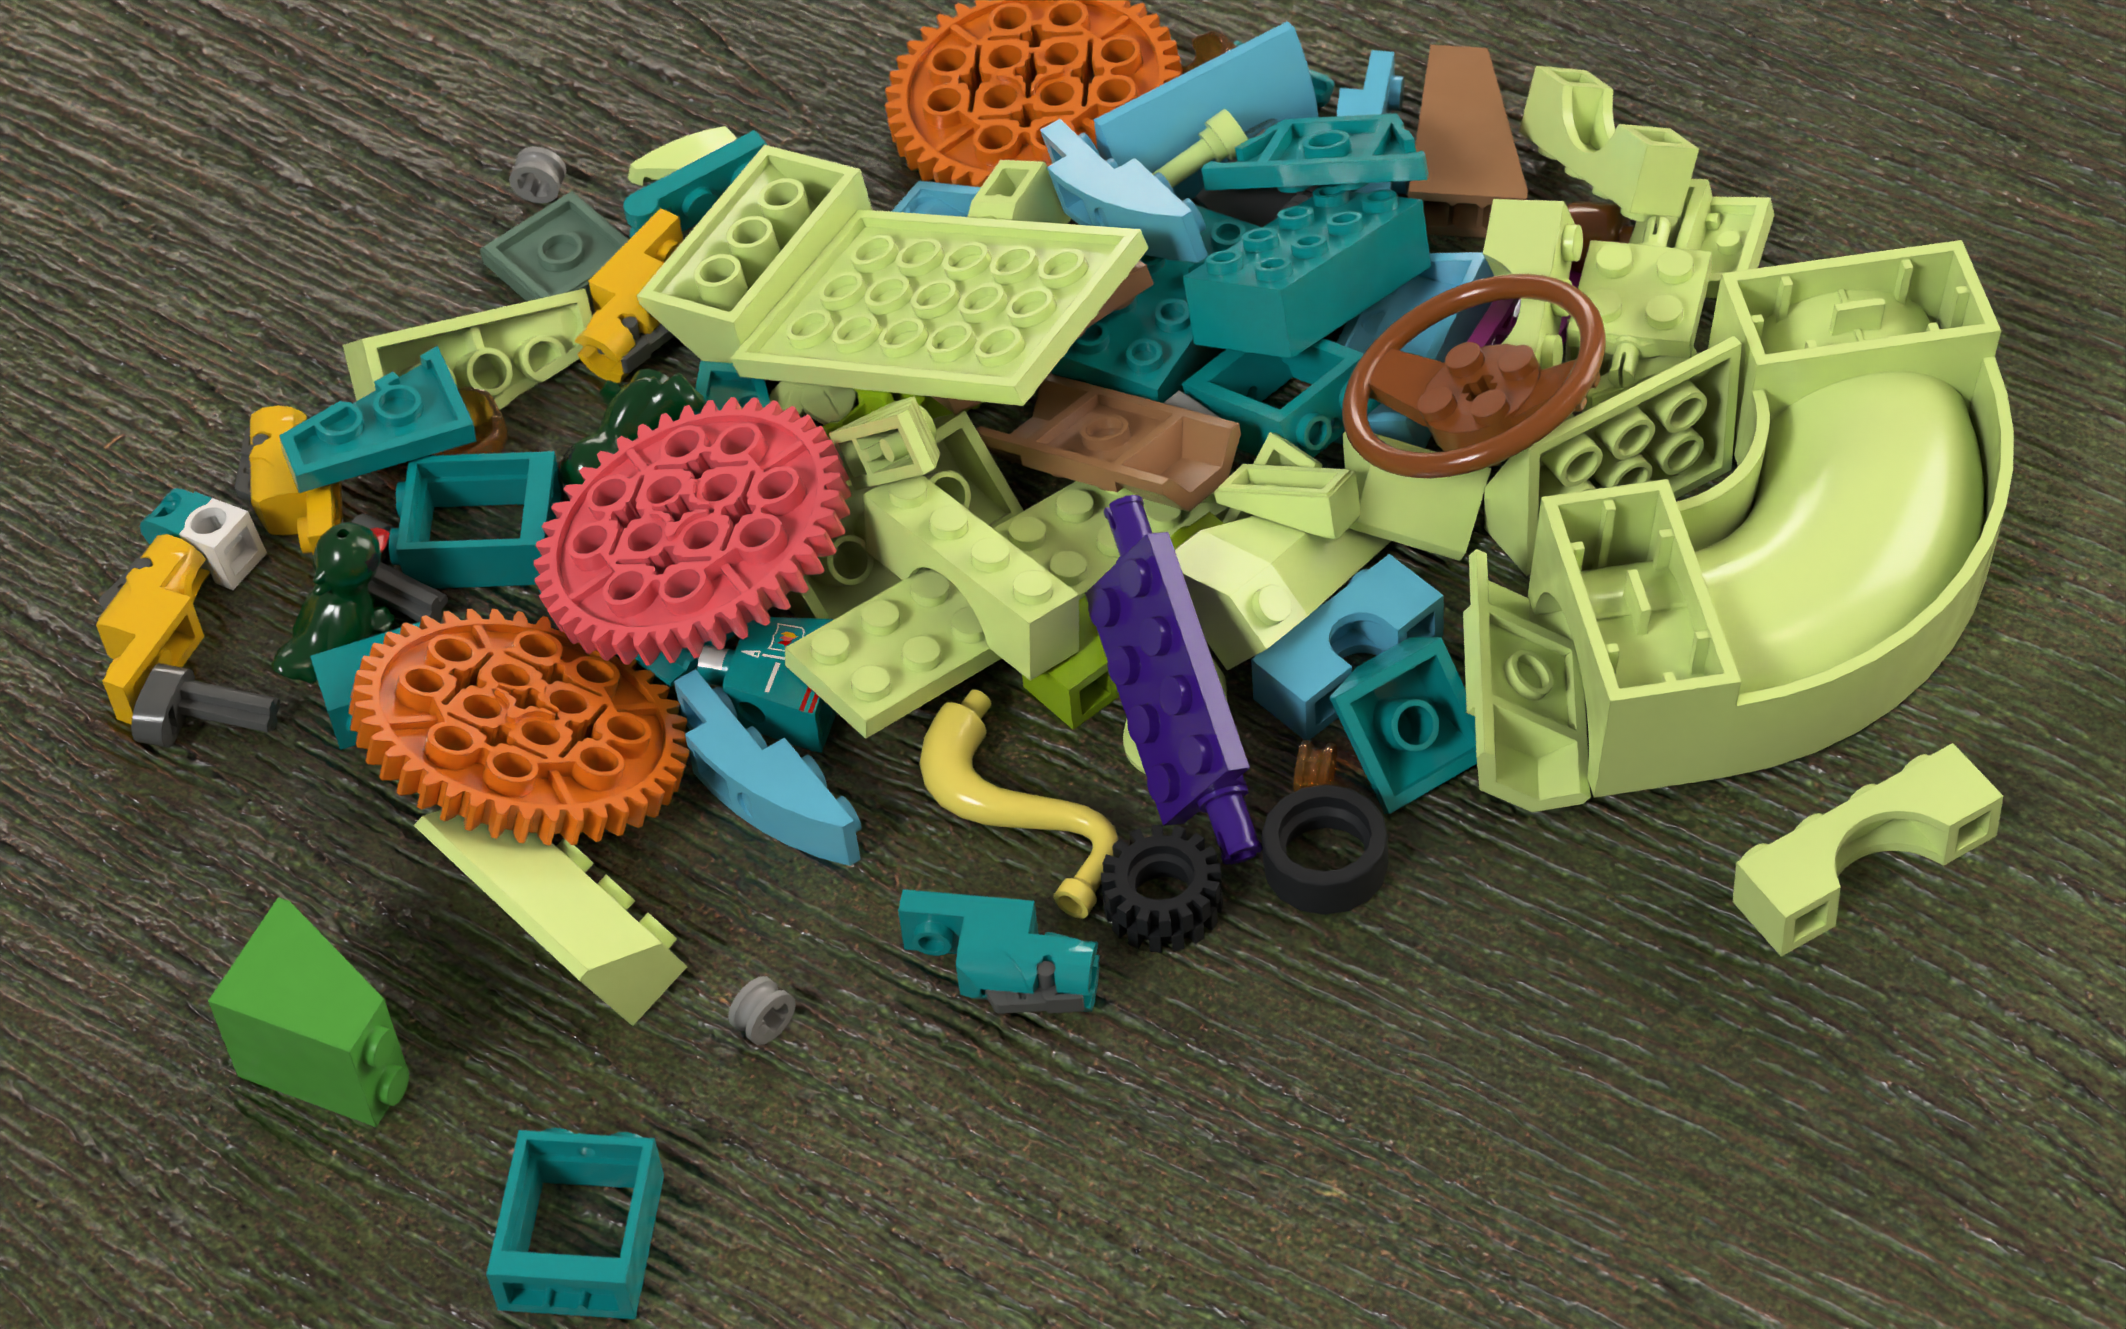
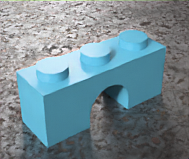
(1367, 616)

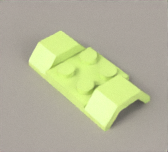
(1524, 698)

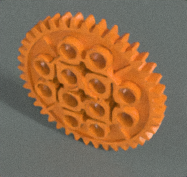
(1012, 68)
(517, 727)

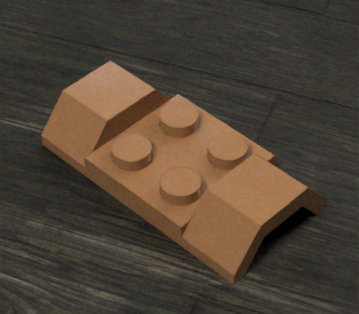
(1121, 443)

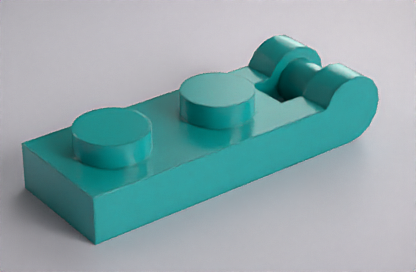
(694, 187)

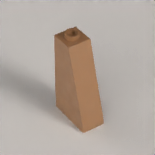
(1464, 143)

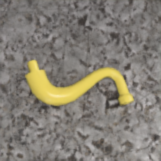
(955, 785)

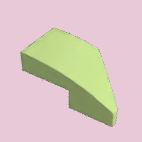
(678, 154)

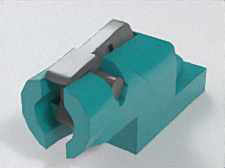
(1002, 951)

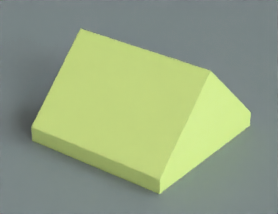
(1416, 511)

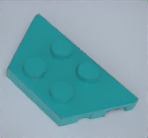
(1322, 152)

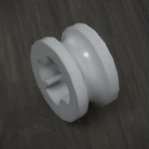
(537, 174)
(761, 1010)

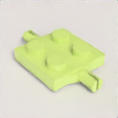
(1645, 297)

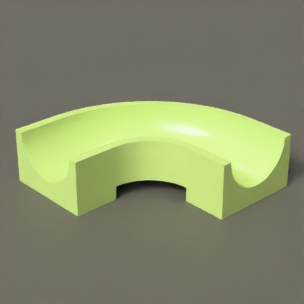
(1830, 555)

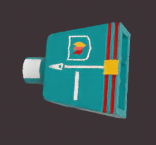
(765, 689)

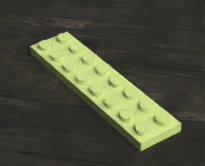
(924, 632)

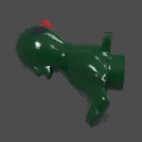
(628, 407)
(340, 604)

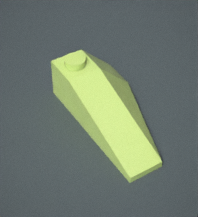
(488, 350)
(1263, 579)

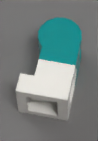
(214, 528)

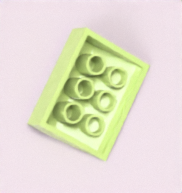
(1661, 429)

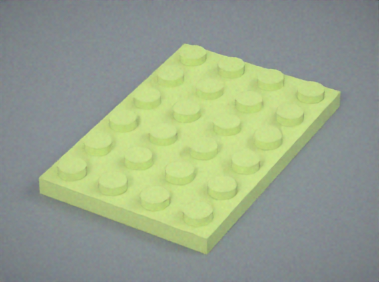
(941, 305)

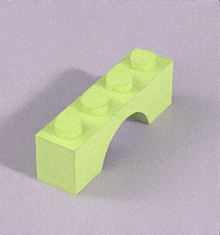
(1633, 166)
(1540, 241)
(1020, 605)
(1930, 808)

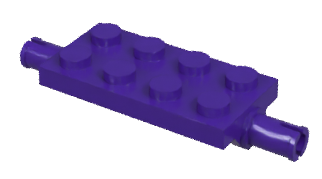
(1170, 684)

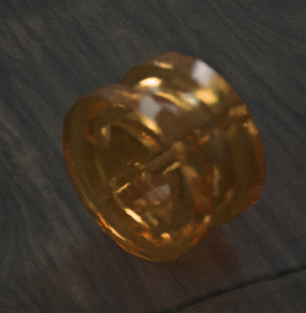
(1315, 765)

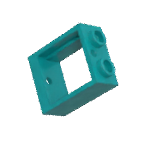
(1240, 381)
(474, 481)
(574, 1282)

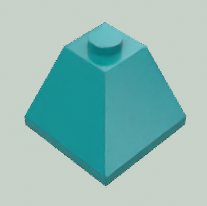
(1407, 720)

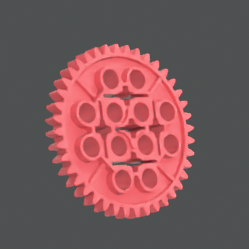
(692, 531)

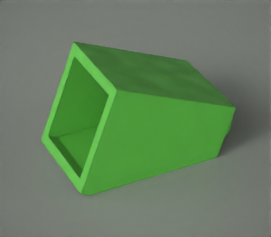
(309, 1021)

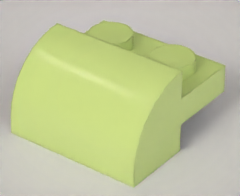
(1727, 226)

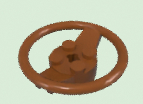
(1481, 399)

